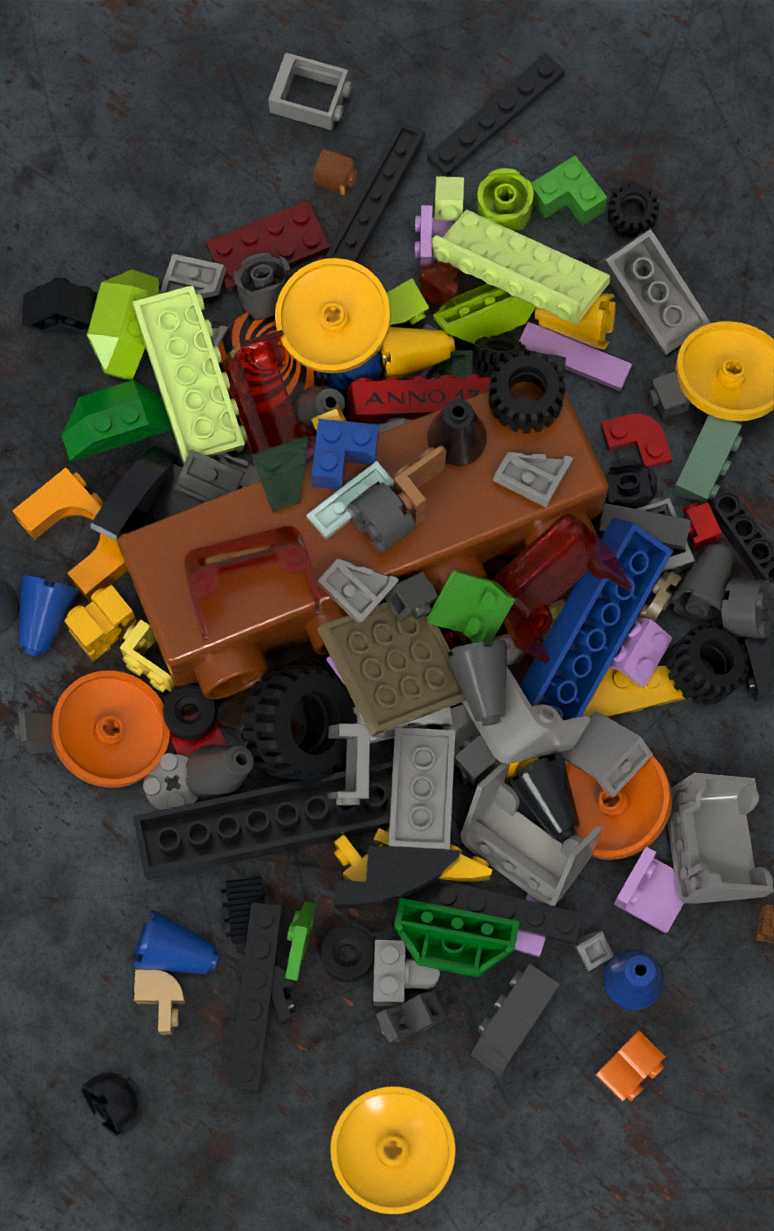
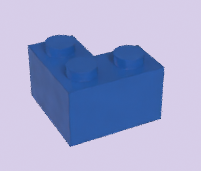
(341, 443)

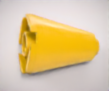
(590, 329)
(413, 350)

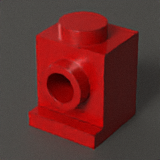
(703, 525)

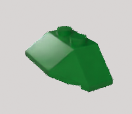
(114, 419)
(454, 937)

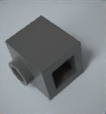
(667, 395)
(411, 597)
(475, 759)

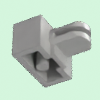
(396, 973)

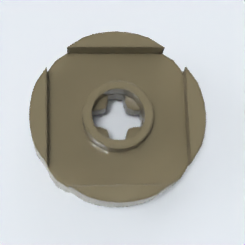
(663, 591)

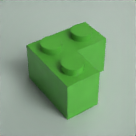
(569, 186)

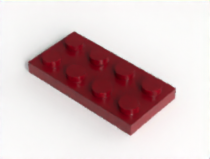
(288, 234)

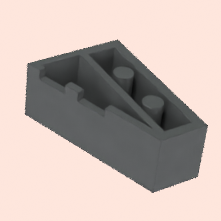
(513, 1018)

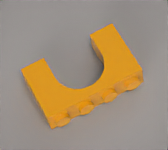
(67, 497)

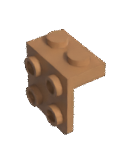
(410, 478)

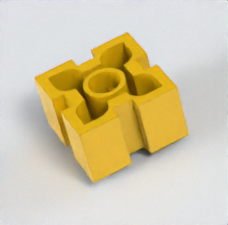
(100, 622)

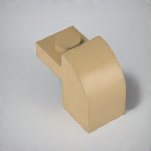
(160, 989)

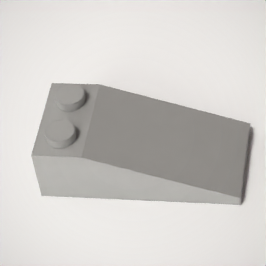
(654, 291)

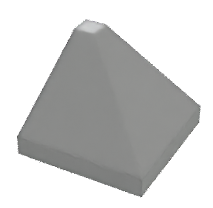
(593, 949)

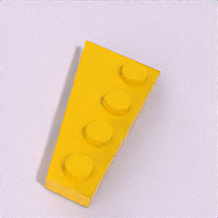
(620, 695)

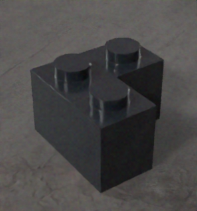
(58, 305)

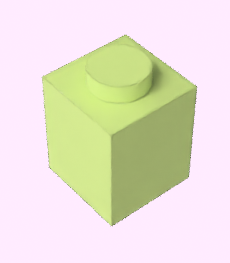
(449, 198)

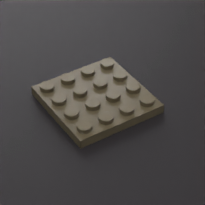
(392, 667)

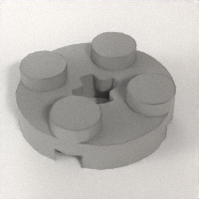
(156, 787)

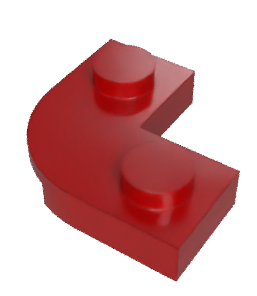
(643, 432)

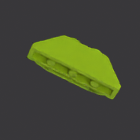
(483, 313)
(114, 326)

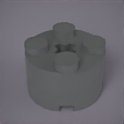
(260, 283)
(380, 516)
(749, 607)

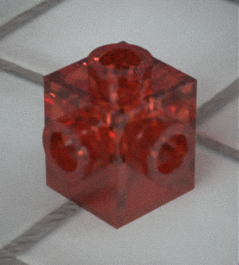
(440, 282)

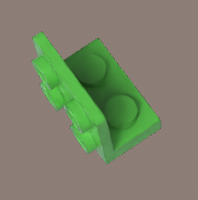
(471, 606)

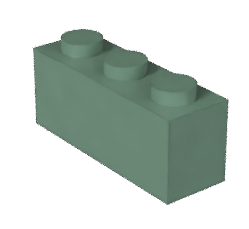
(708, 460)

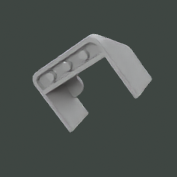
(527, 729)
(519, 846)

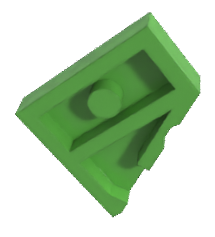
(299, 934)

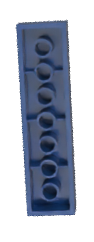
(595, 623)

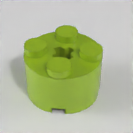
(505, 198)

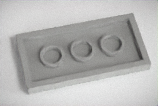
(422, 788)

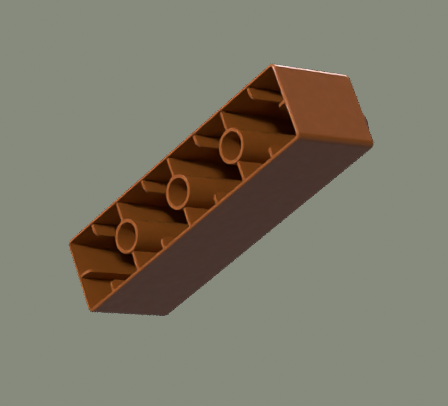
(271, 610)

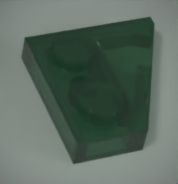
(282, 473)

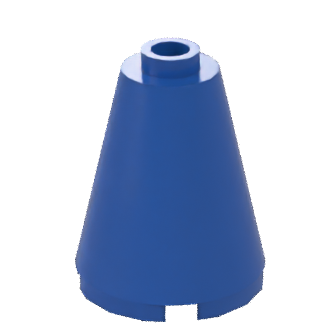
(42, 612)
(172, 948)
(628, 988)

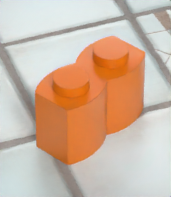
(630, 1067)

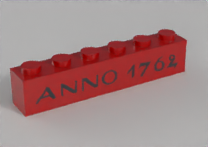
(408, 399)

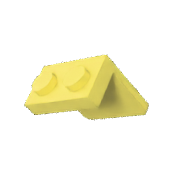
(137, 643)

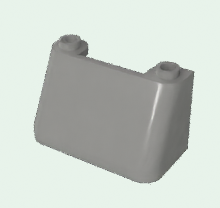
(713, 840)

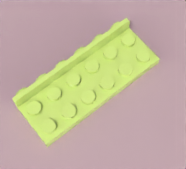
(521, 266)
(189, 373)

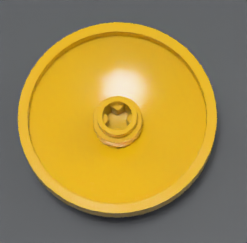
(333, 315)
(728, 370)
(392, 1150)

